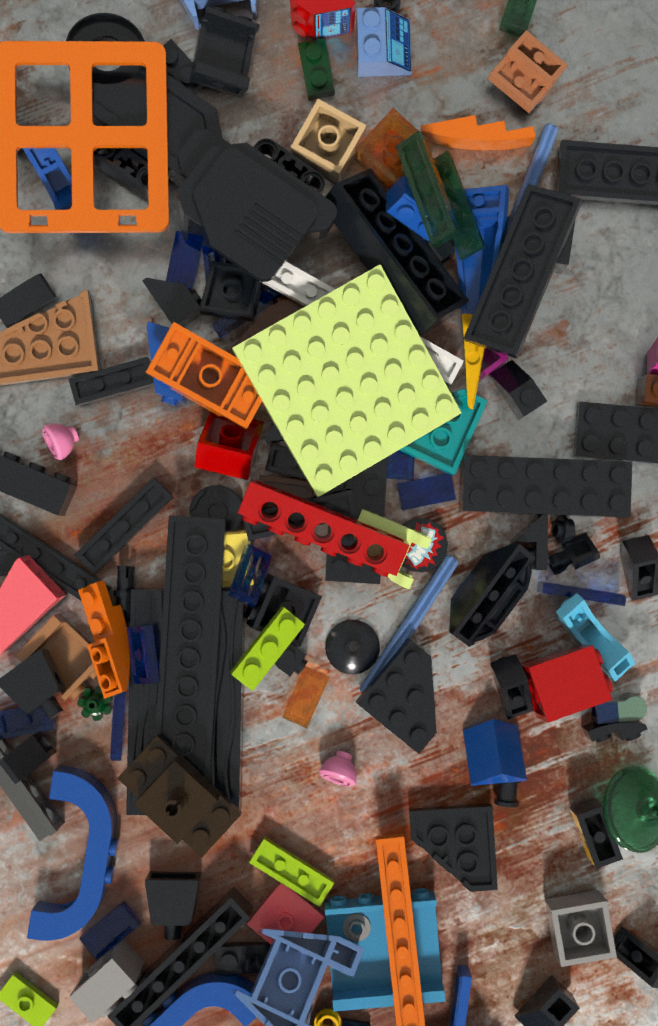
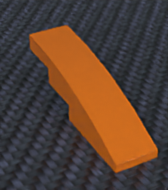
(465, 134)

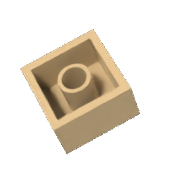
(328, 140)

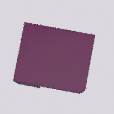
(491, 361)

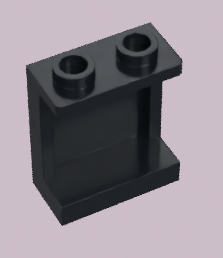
(223, 51)

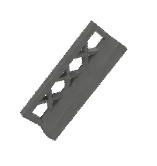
(30, 800)

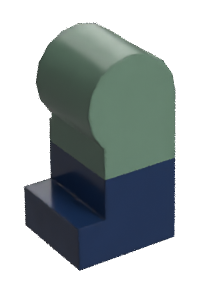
(622, 709)

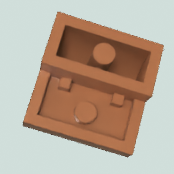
(527, 72)

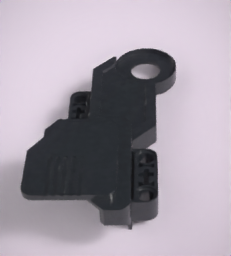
(244, 201)

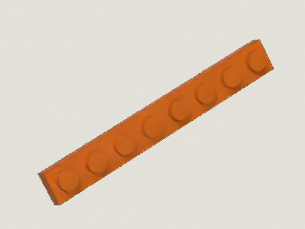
(400, 930)

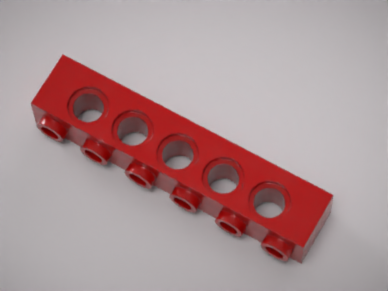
(385, 563)

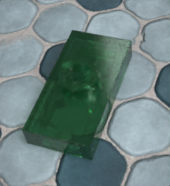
(517, 16)

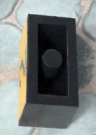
(595, 837)

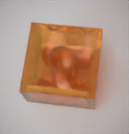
(379, 148)

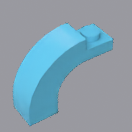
(586, 629)

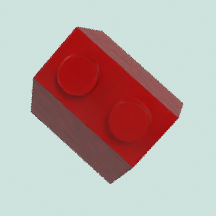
(567, 682)

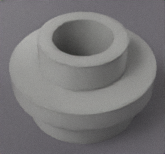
(356, 919)

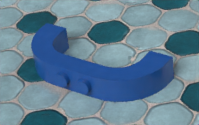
(81, 788)
(203, 992)

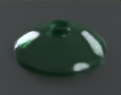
(632, 809)

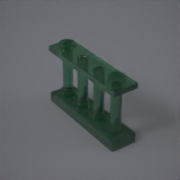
(440, 196)

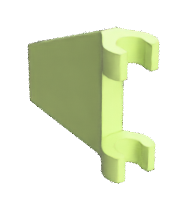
(417, 537)

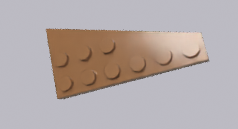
(51, 344)

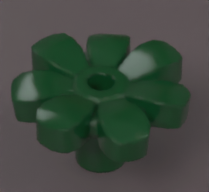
(100, 704)

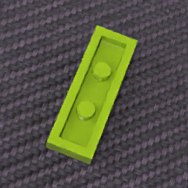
(267, 648)
(291, 871)

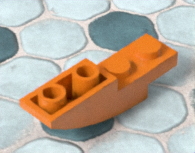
(111, 647)

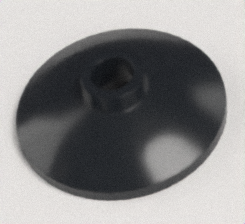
(352, 632)

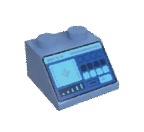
(382, 43)

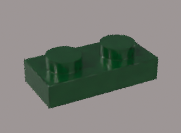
(316, 69)

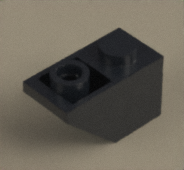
(548, 1006)

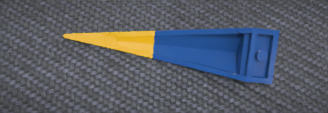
(490, 213)

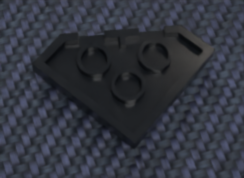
(404, 696)
(459, 841)

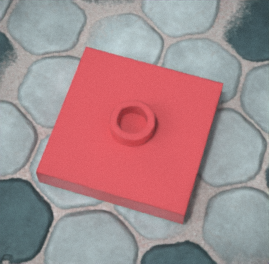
(286, 912)

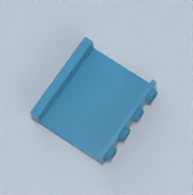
(372, 980)

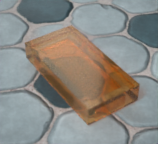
(305, 697)

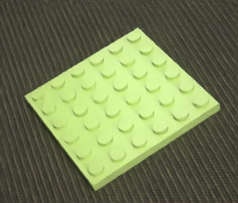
(347, 380)

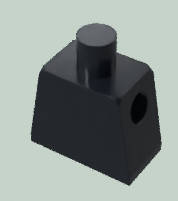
(35, 684)
(172, 899)

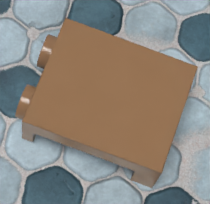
(68, 652)

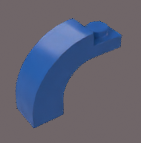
(53, 175)

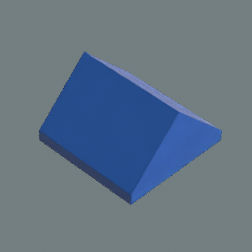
(494, 753)

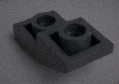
(24, 299)
(623, 730)

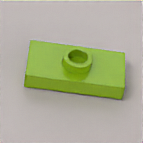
(27, 1000)

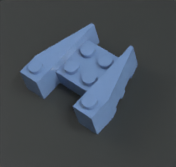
(294, 974)

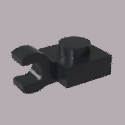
(577, 552)

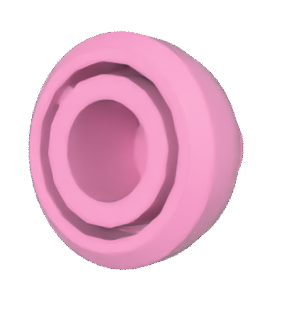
(59, 439)
(339, 769)

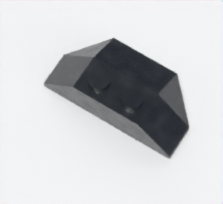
(490, 593)

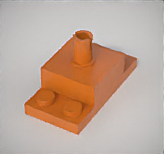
(205, 375)

